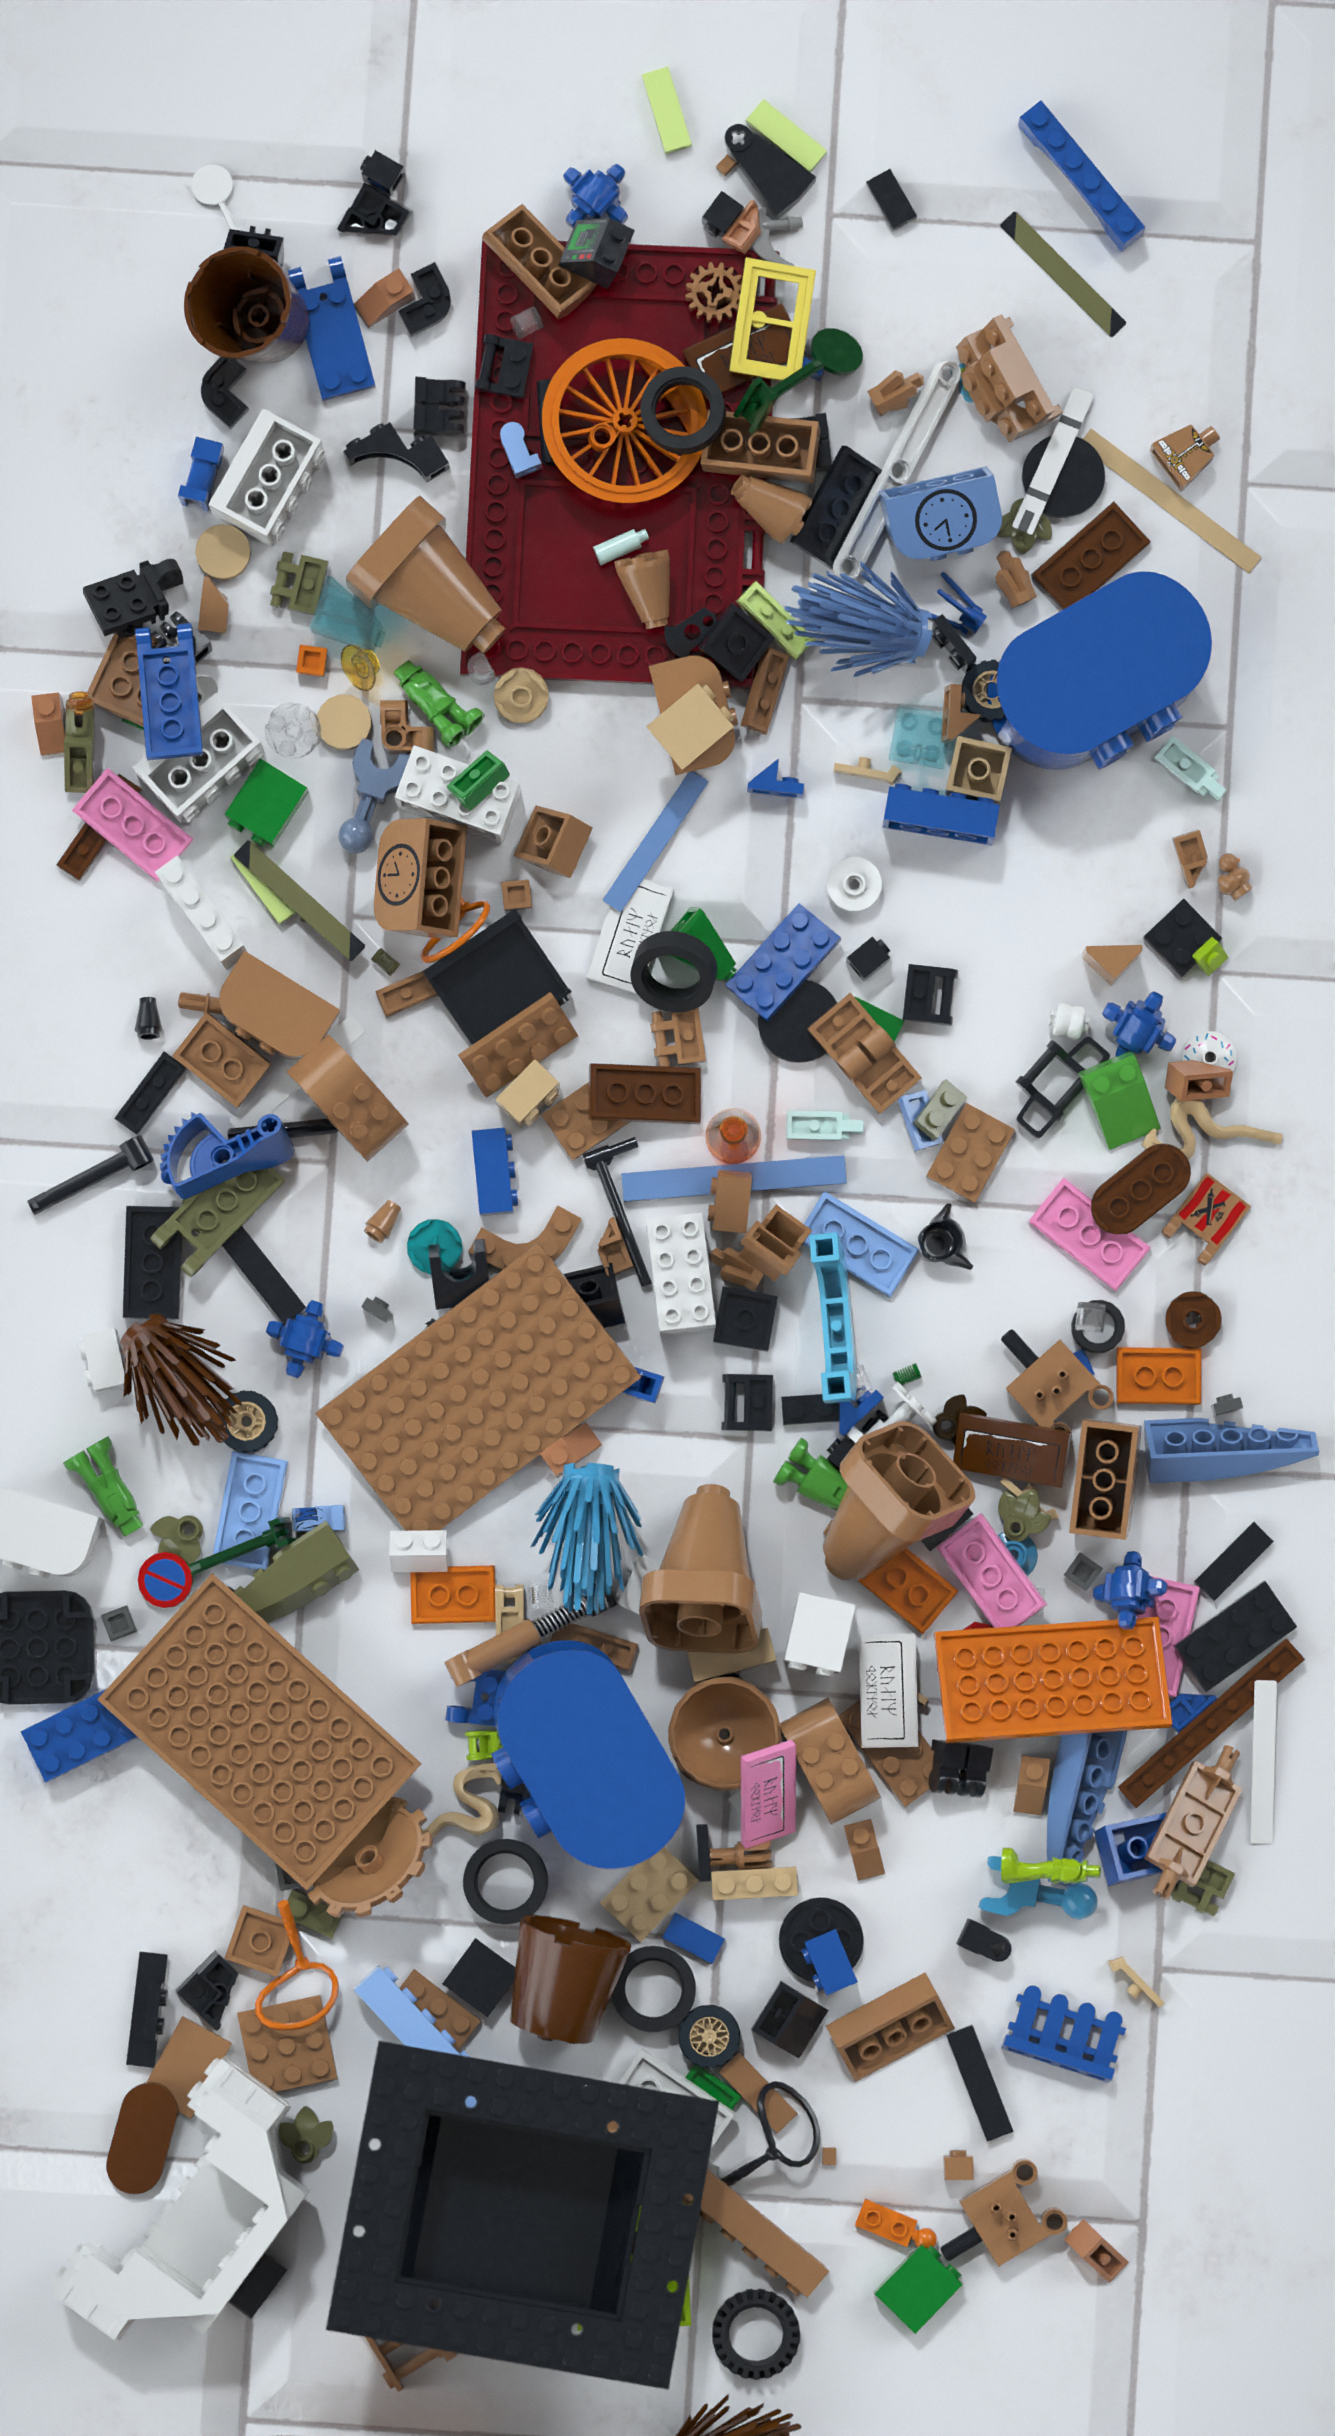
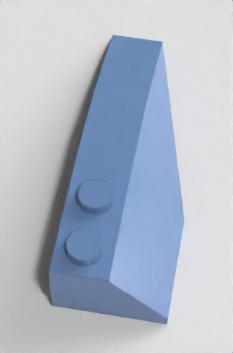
(1207, 1451)
(1081, 1775)

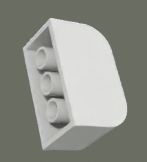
(45, 1535)

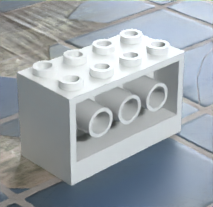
(257, 463)
(206, 781)
(426, 794)
(681, 1273)
(819, 1634)

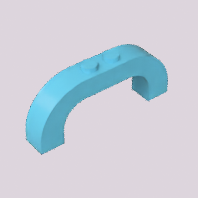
(840, 1374)

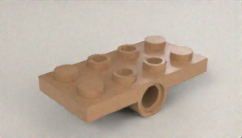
(864, 1053)

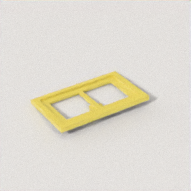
(746, 318)

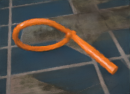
(465, 906)
(301, 1963)

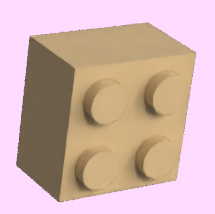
(978, 769)
(529, 1094)

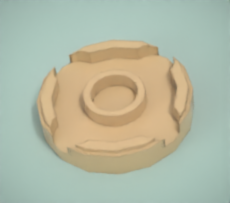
(223, 552)
(521, 695)
(344, 722)

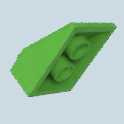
(1120, 1099)

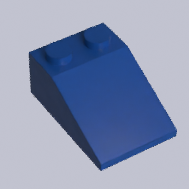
(1124, 1847)

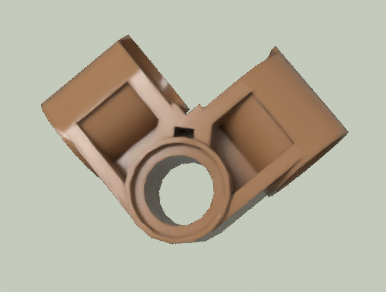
(395, 721)

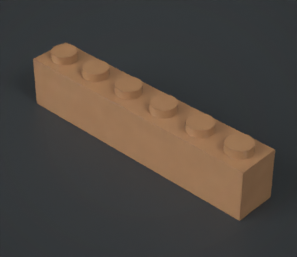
(759, 2236)

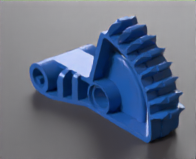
(251, 1151)

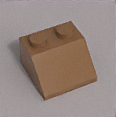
(553, 841)

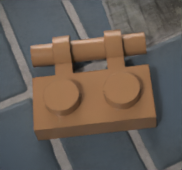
(687, 1035)

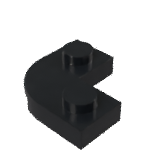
(434, 302)
(217, 393)

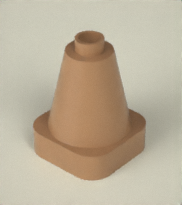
(427, 580)
(895, 1496)
(704, 1584)

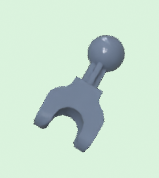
(373, 787)

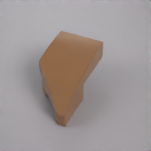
(213, 608)
(1191, 855)
(613, 1249)

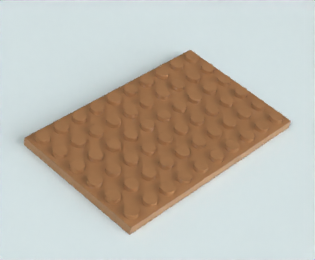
(478, 1393)
(259, 1731)

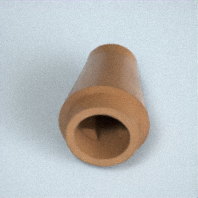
(382, 1222)

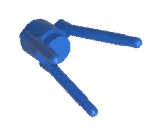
(971, 615)

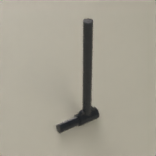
(599, 1160)

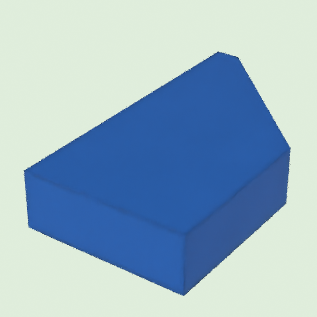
(1187, 1707)

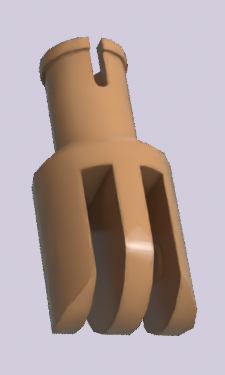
(750, 1858)

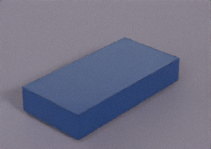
(693, 1938)

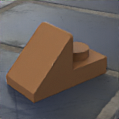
(952, 720)
(864, 1849)

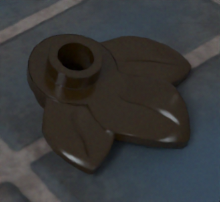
(951, 1412)

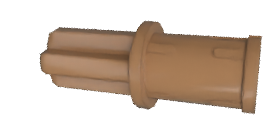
(199, 1003)

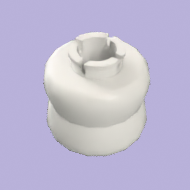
(1069, 1021)

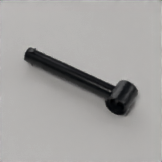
(133, 1154)

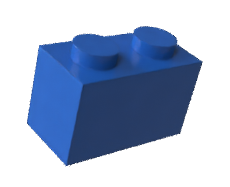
(830, 1962)

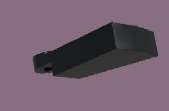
(770, 172)

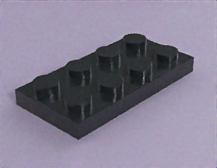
(836, 506)
(150, 1273)
(1235, 1636)

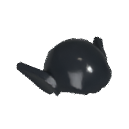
(944, 1240)

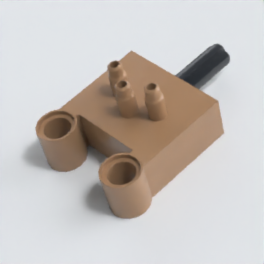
(1044, 1387)
(1002, 2218)

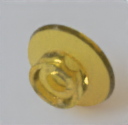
(360, 666)

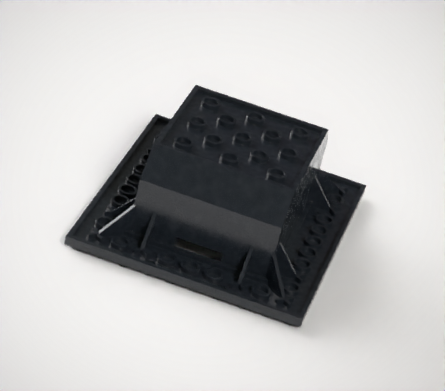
(522, 2215)

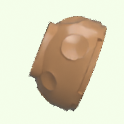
(700, 1717)

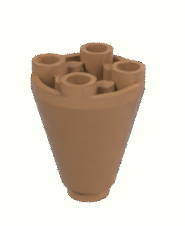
(772, 506)
(647, 585)

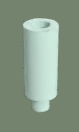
(620, 545)

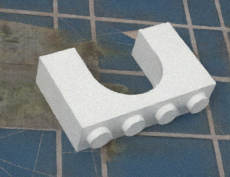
(201, 912)

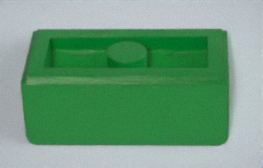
(478, 780)

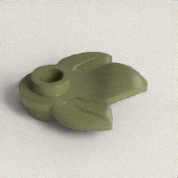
(1021, 540)
(1024, 1511)
(174, 1538)
(306, 2131)

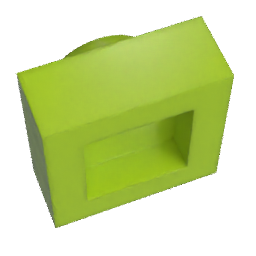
(1210, 956)

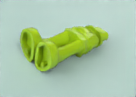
(1057, 1870)

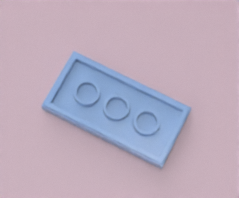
(869, 1248)
(248, 1504)

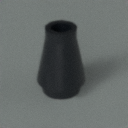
(148, 1021)

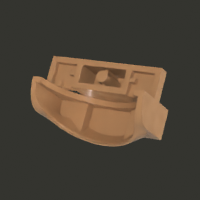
(1003, 378)

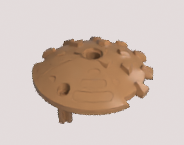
(375, 1862)

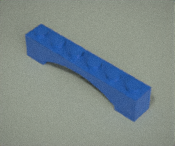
(1058, 145)

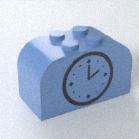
(943, 514)

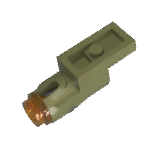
(79, 742)

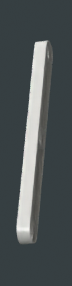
(905, 452)

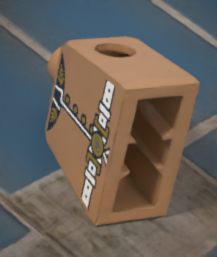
(1185, 453)

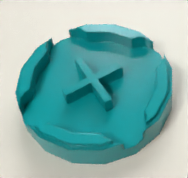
(429, 1233)

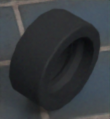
(1119, 1325)

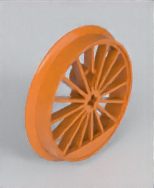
(684, 399)

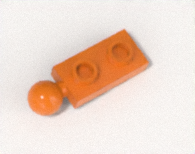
(893, 2225)

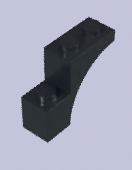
(385, 443)

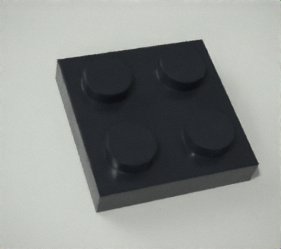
(946, 636)
(736, 642)
(1180, 936)
(745, 1319)

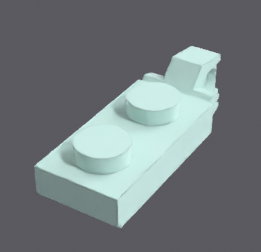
(1190, 768)
(821, 1125)

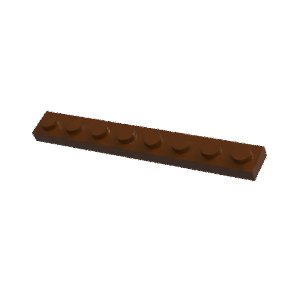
(1208, 1725)

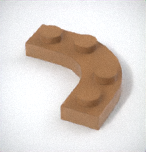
(553, 1240)

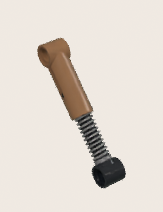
(516, 1641)

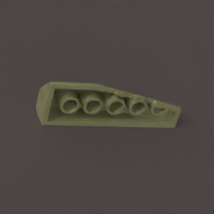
(299, 1574)

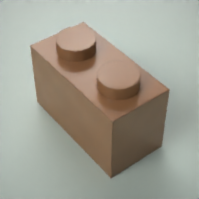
(731, 1201)

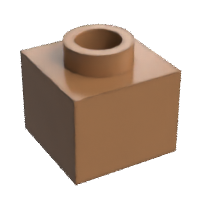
(958, 2165)

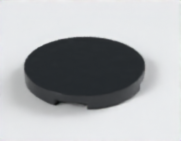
(1078, 482)
(787, 1030)
(811, 1920)

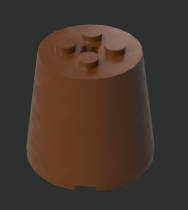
(232, 300)
(564, 1978)

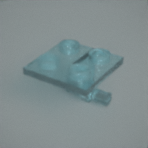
(918, 738)

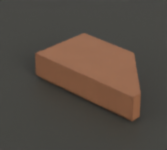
(744, 229)

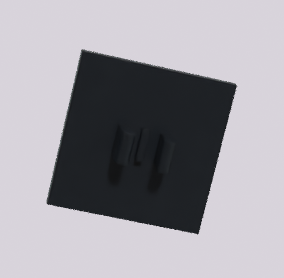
(481, 1977)

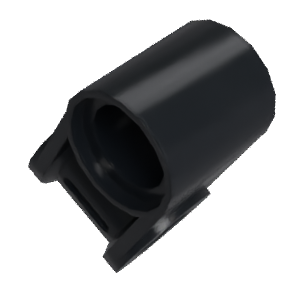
(979, 1939)

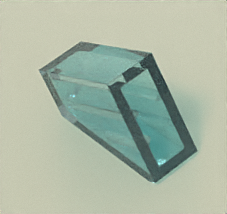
(345, 618)

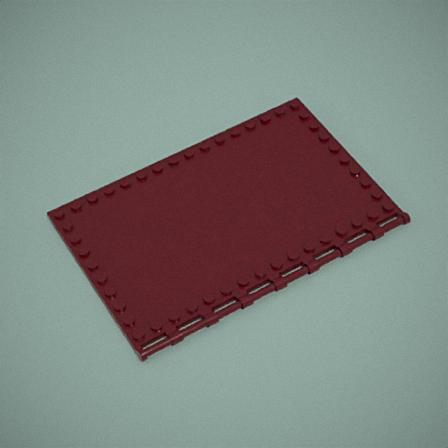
(538, 532)

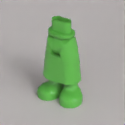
(821, 1484)

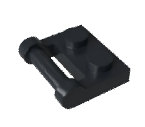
(513, 368)
(920, 994)
(756, 1402)

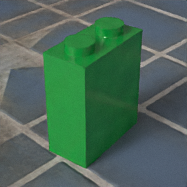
(266, 804)
(919, 2287)

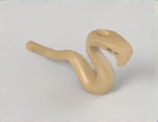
(1178, 1114)
(489, 1815)

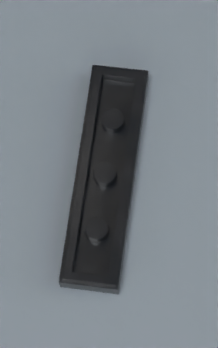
(263, 1275)
(979, 2083)

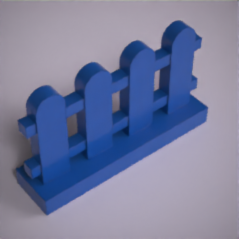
(1049, 2036)

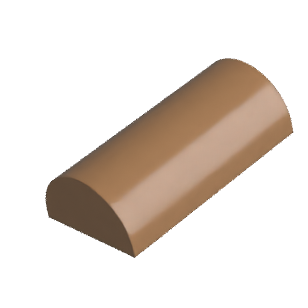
(534, 258)

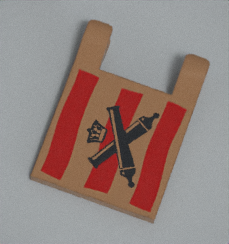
(1210, 1213)

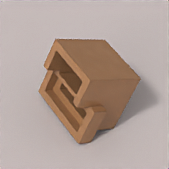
(775, 1243)

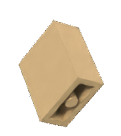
(691, 725)

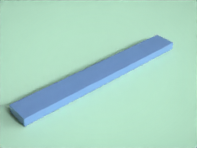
(765, 1176)

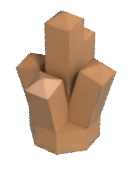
(895, 392)
(1014, 580)
(736, 1268)

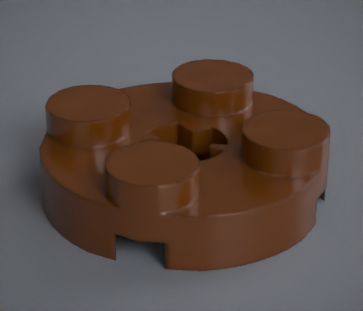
(1204, 1330)

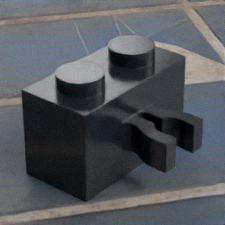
(264, 242)

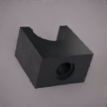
(454, 1285)

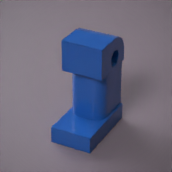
(206, 461)

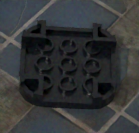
(45, 1647)

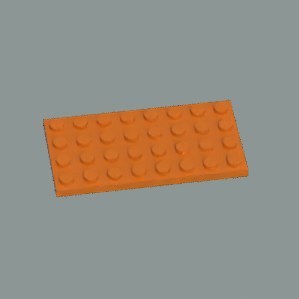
(1052, 1680)

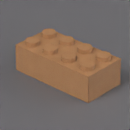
(777, 451)

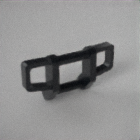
(1056, 1111)

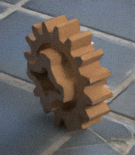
(704, 290)

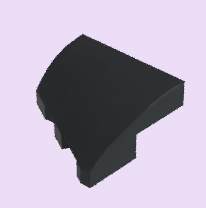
(374, 213)
(209, 1988)

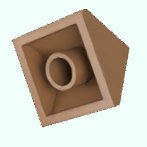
(1111, 960)

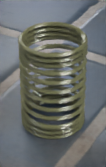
(378, 955)

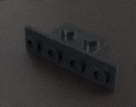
(146, 2012)

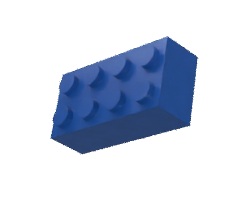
(941, 815)
(75, 1737)

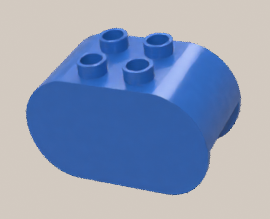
(1102, 673)
(585, 1756)

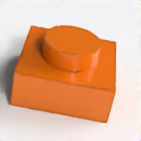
(311, 660)

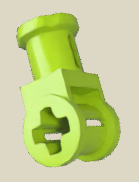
(488, 1744)

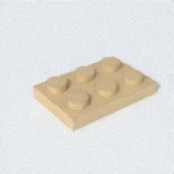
(649, 1893)

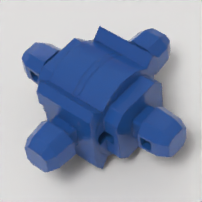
(595, 195)
(1139, 1025)
(304, 1339)
(1130, 1590)

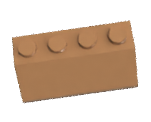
(890, 2027)

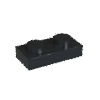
(808, 1409)

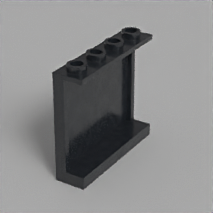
(495, 977)

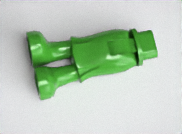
(436, 702)
(108, 1487)

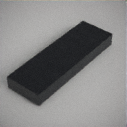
(150, 1093)
(1233, 1561)

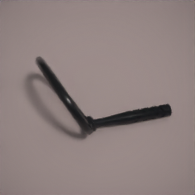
(772, 2152)

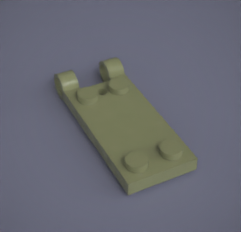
(218, 1214)

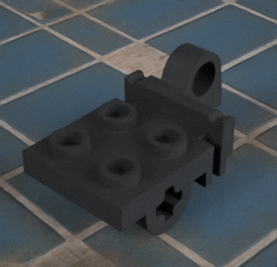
(132, 599)

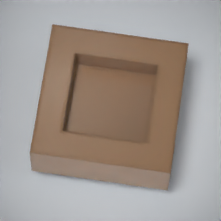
(516, 895)

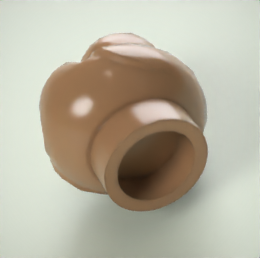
(1237, 881)

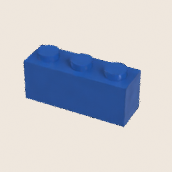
(494, 1171)

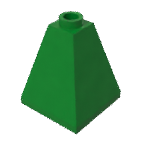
(698, 925)

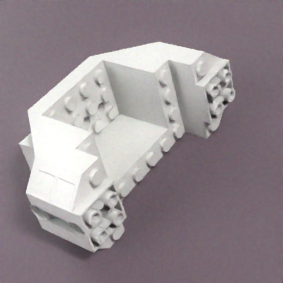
(210, 2231)

